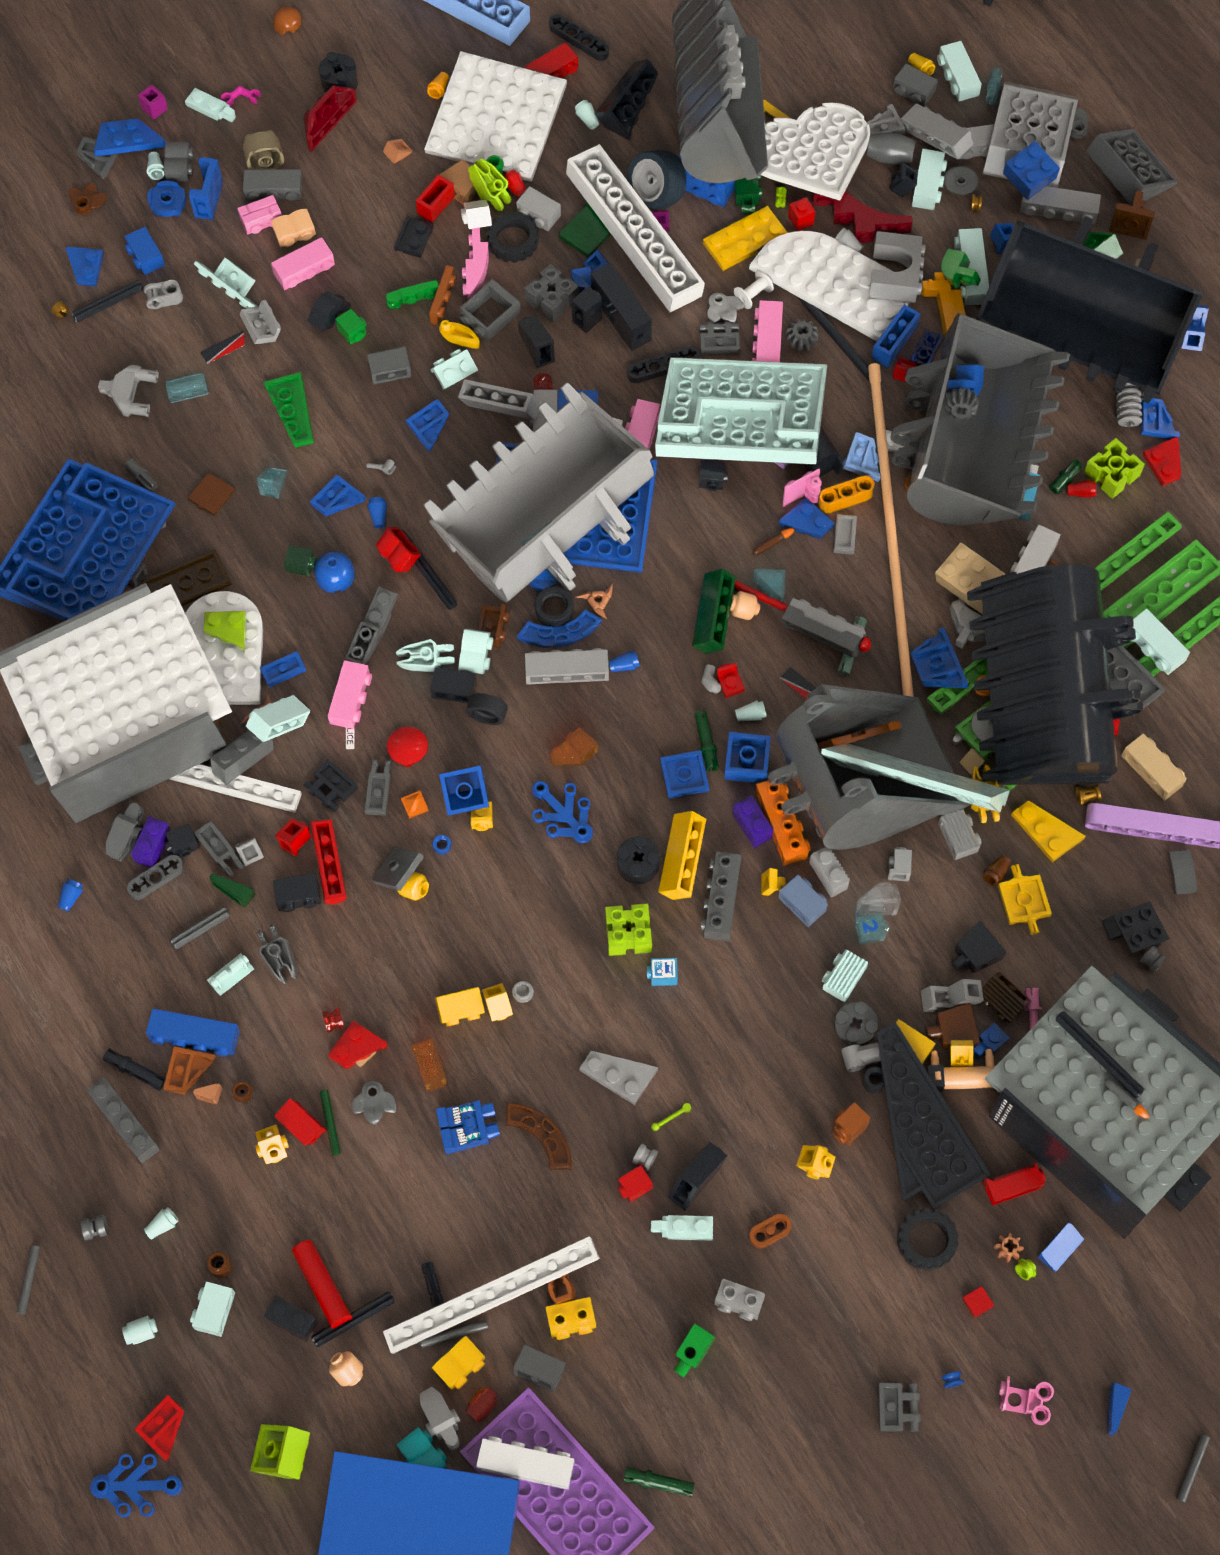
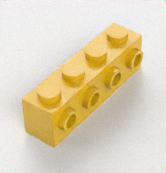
(682, 855)

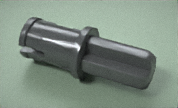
(140, 475)

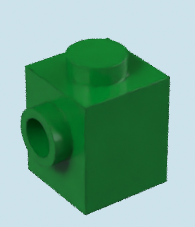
(351, 326)

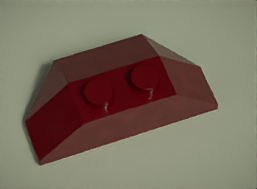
(327, 113)

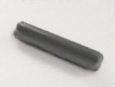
(199, 928)

